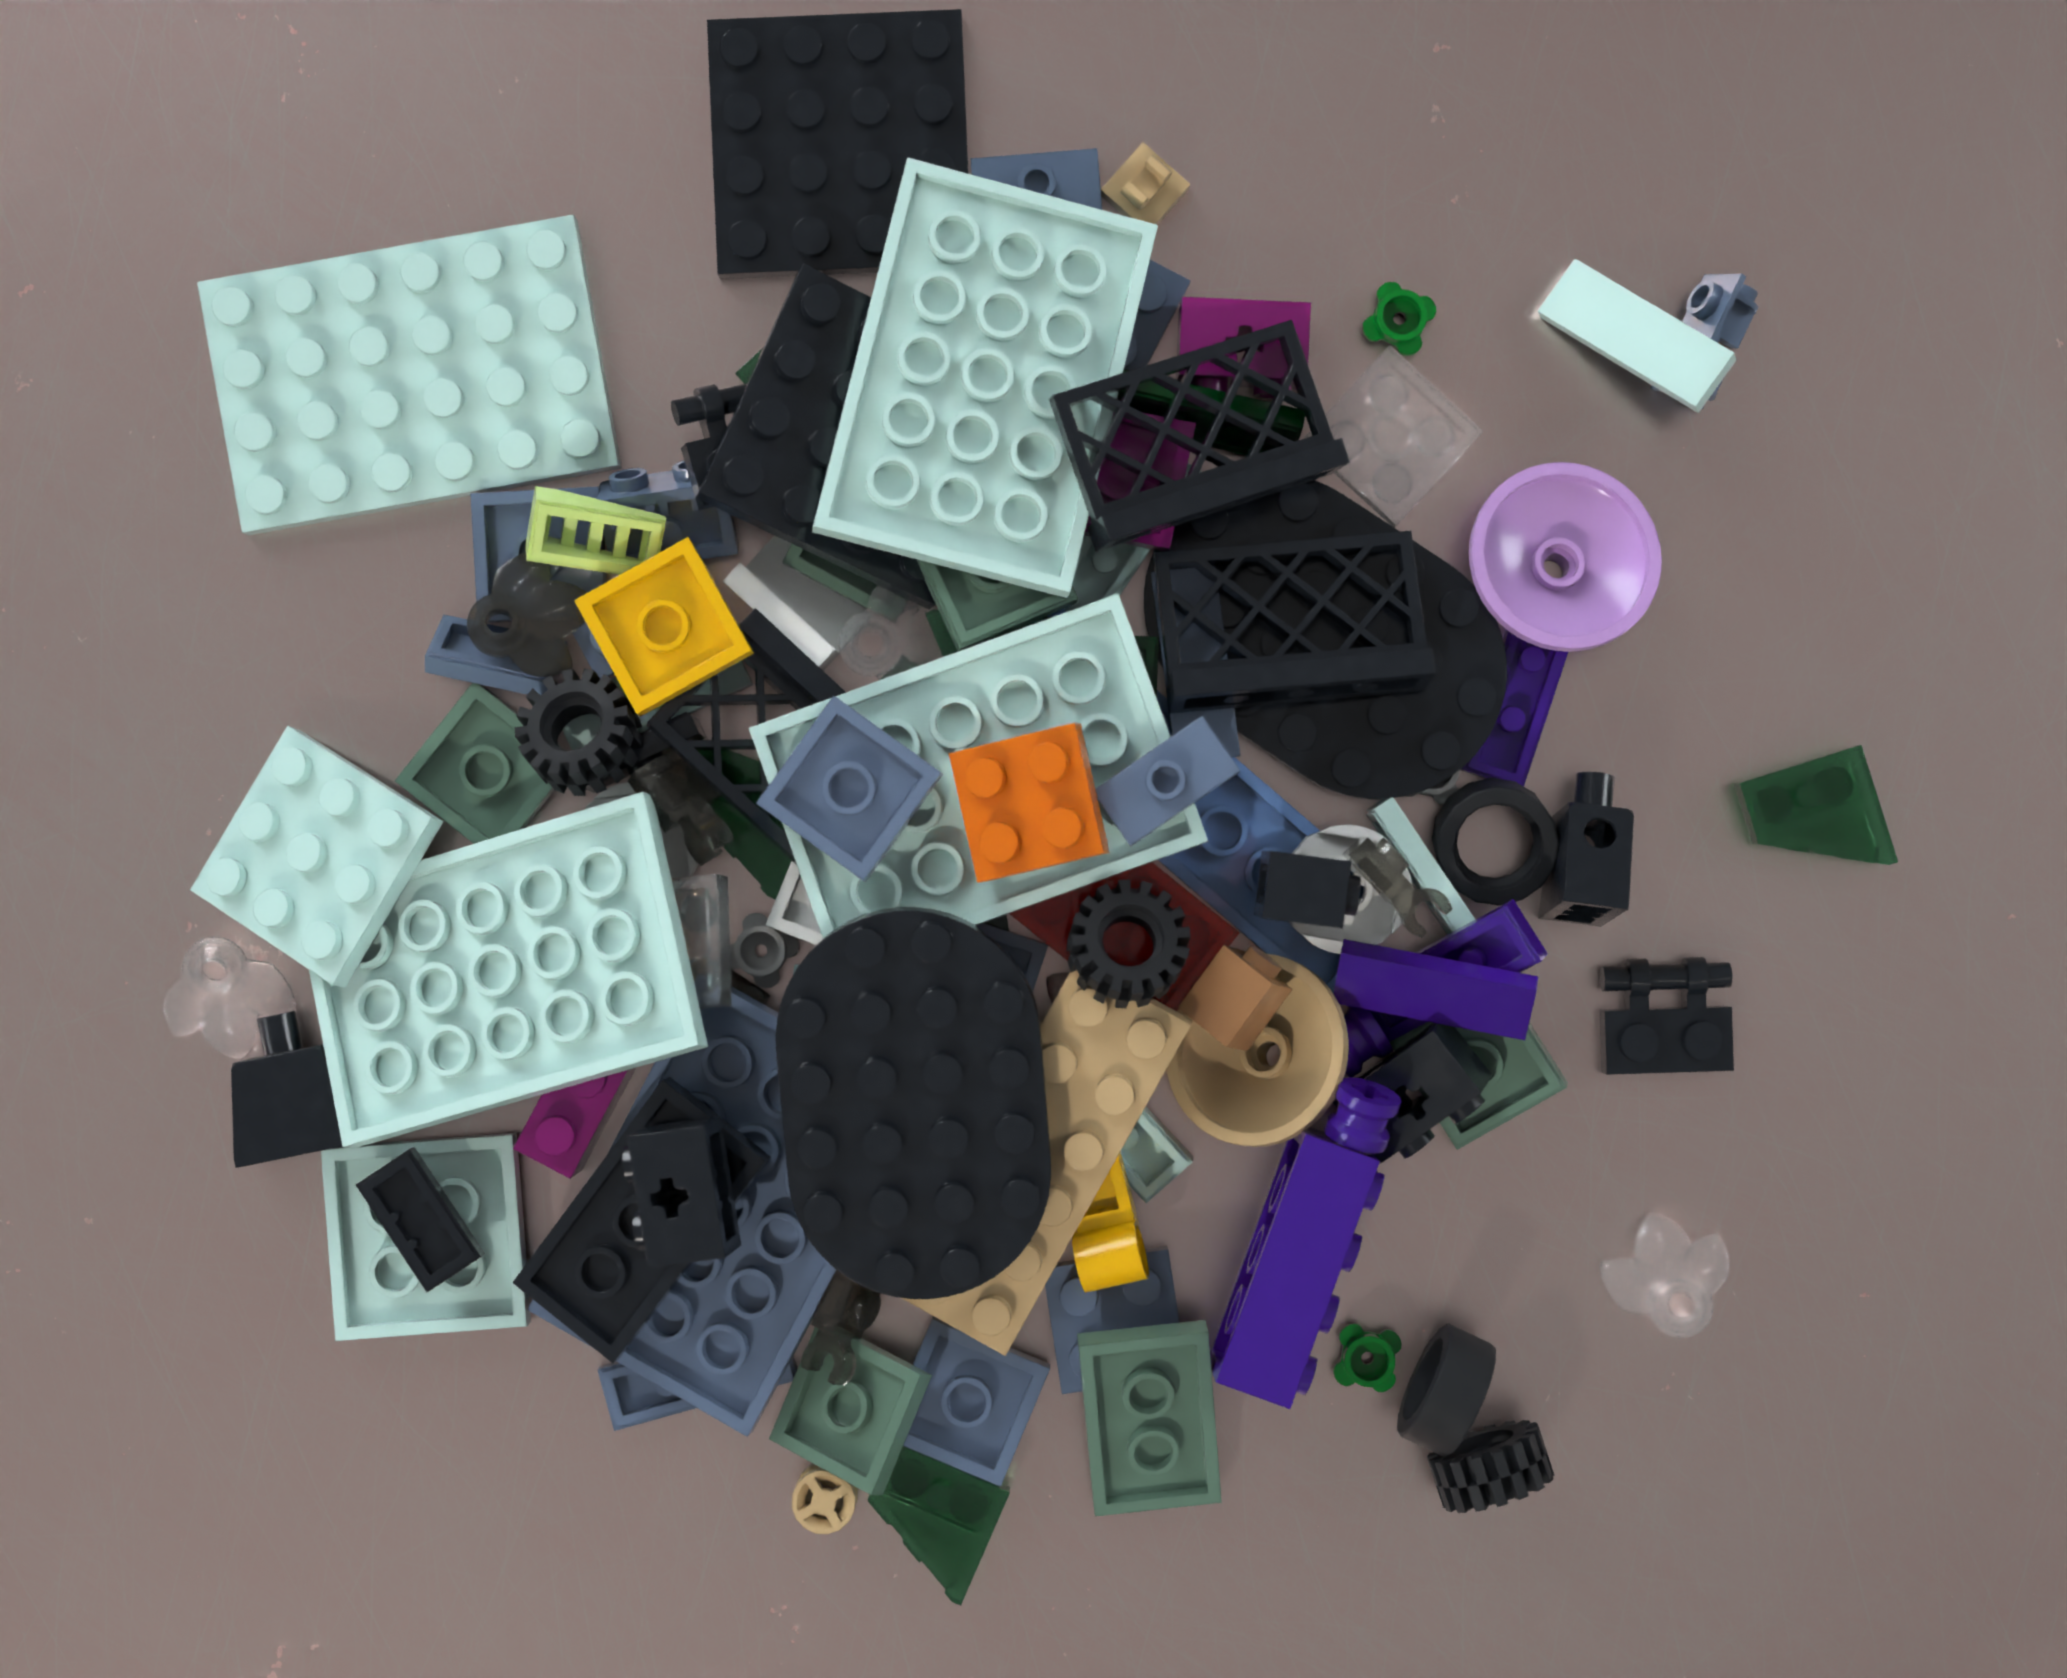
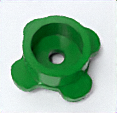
(1395, 300)
(1376, 1373)

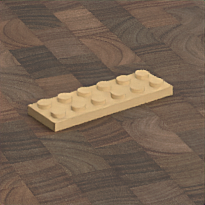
(1097, 1084)

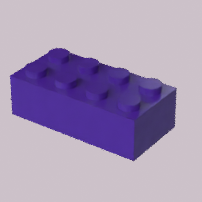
(1293, 1267)

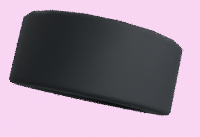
(1523, 880)
(1446, 1390)

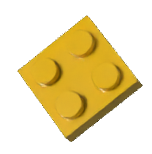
(664, 626)

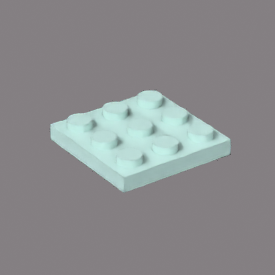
(316, 856)
(370, 1279)

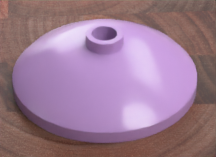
(1587, 528)

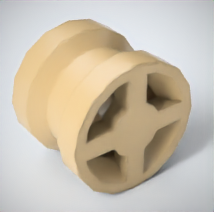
(816, 1505)

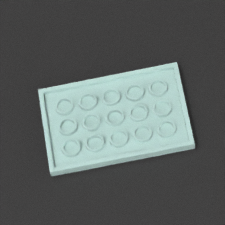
(968, 333)
(409, 375)
(1020, 683)
(513, 976)

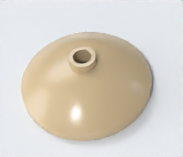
(1240, 1094)

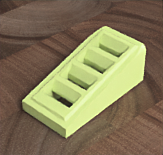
(576, 507)

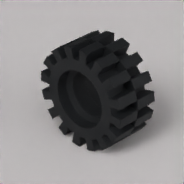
(559, 707)
(1144, 909)
(1492, 1467)

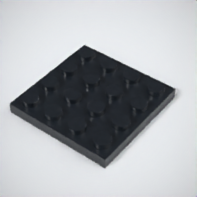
(819, 132)
(786, 428)

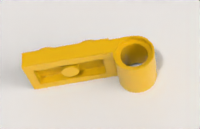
(1109, 1238)

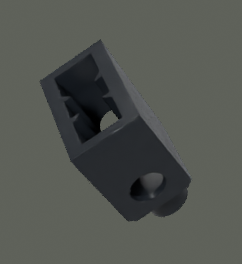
(1590, 880)
(282, 1098)

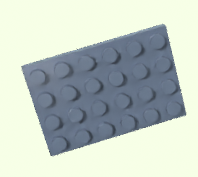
(736, 1318)

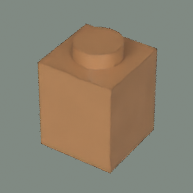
(1236, 996)

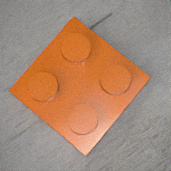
(1029, 802)

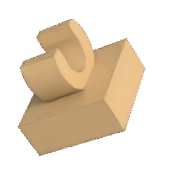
(1145, 187)

